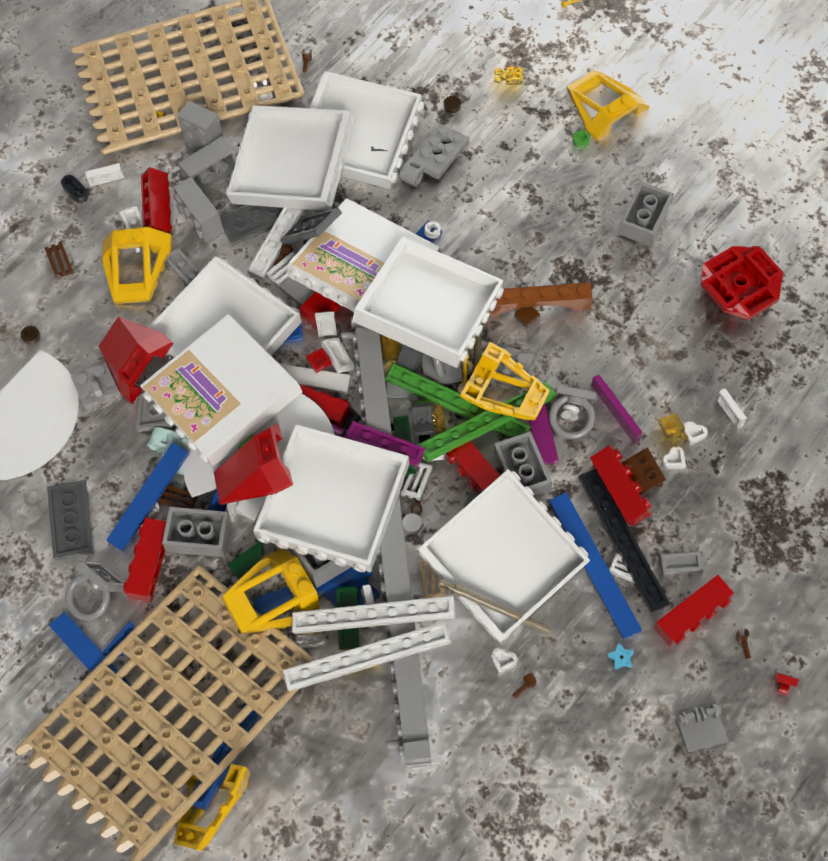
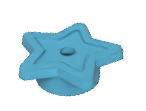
(618, 662)

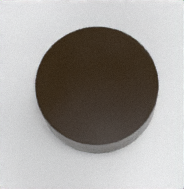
(452, 104)
(30, 335)

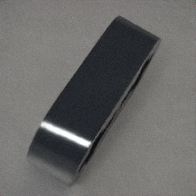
(77, 186)

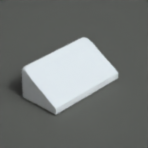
(251, 507)

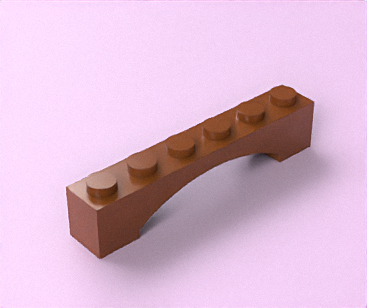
(573, 296)

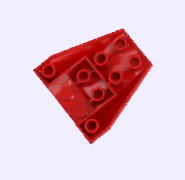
(128, 351)
(254, 469)

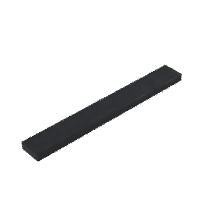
(624, 541)

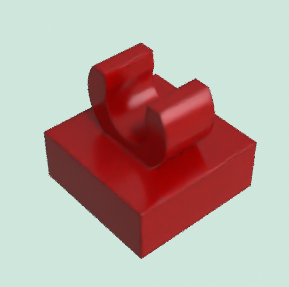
(319, 360)
(785, 682)

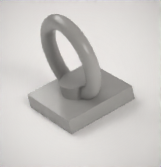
(440, 371)
(574, 397)
(98, 578)

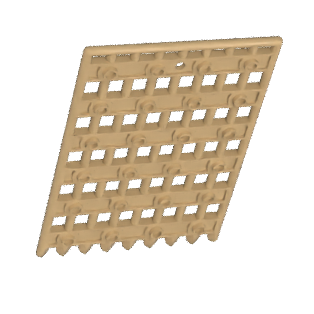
(171, 76)
(198, 704)

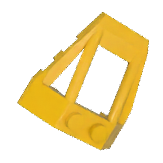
(601, 123)
(143, 237)
(486, 370)
(297, 580)
(198, 837)

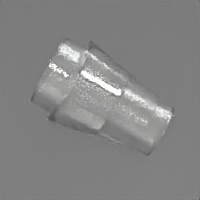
(310, 640)

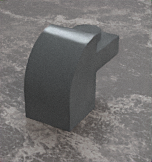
(410, 358)
(422, 422)

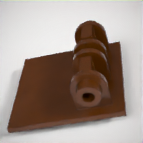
(645, 470)

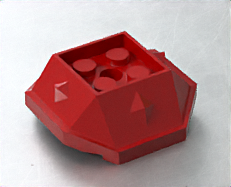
(745, 266)

